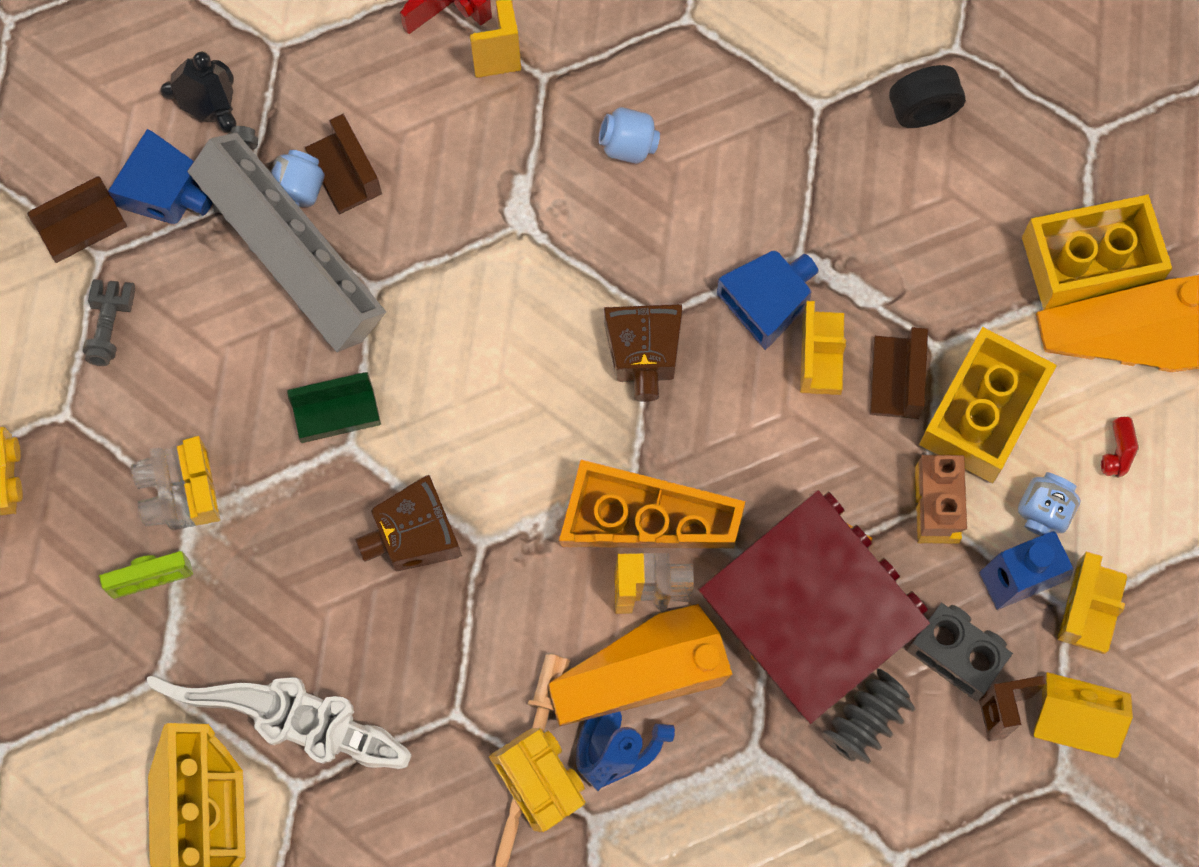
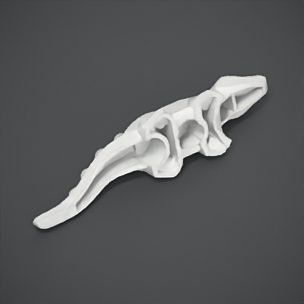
(289, 713)

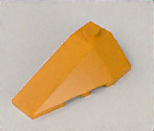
(1134, 326)

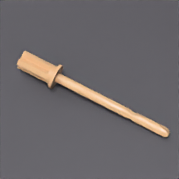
(552, 668)

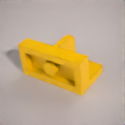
(822, 351)
(1092, 605)

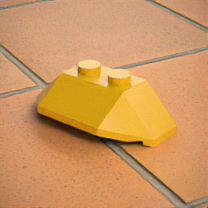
(195, 800)

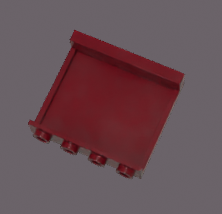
(815, 605)

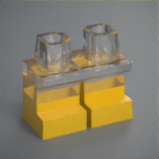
(182, 483)
(650, 578)

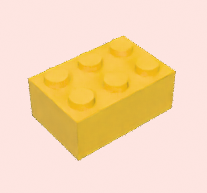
(1095, 251)
(988, 404)

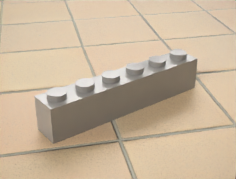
(286, 241)

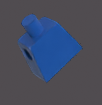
(158, 183)
(768, 294)
(1030, 570)

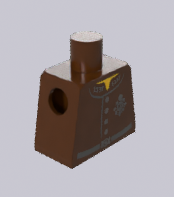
(643, 345)
(411, 529)

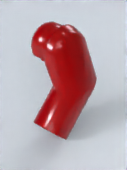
(1126, 449)

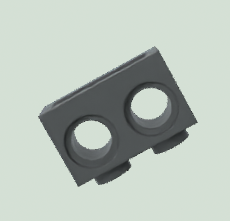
(953, 660)

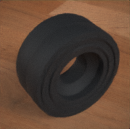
(927, 96)

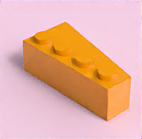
(644, 512)

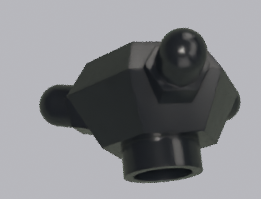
(203, 90)

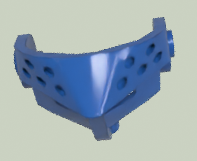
(611, 752)

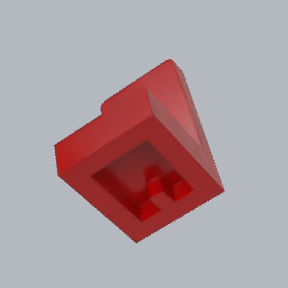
(420, 11)

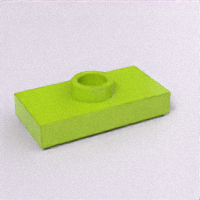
(145, 574)

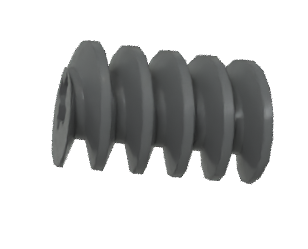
(869, 717)

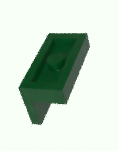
(334, 407)

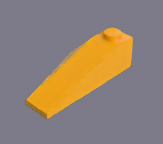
(655, 662)

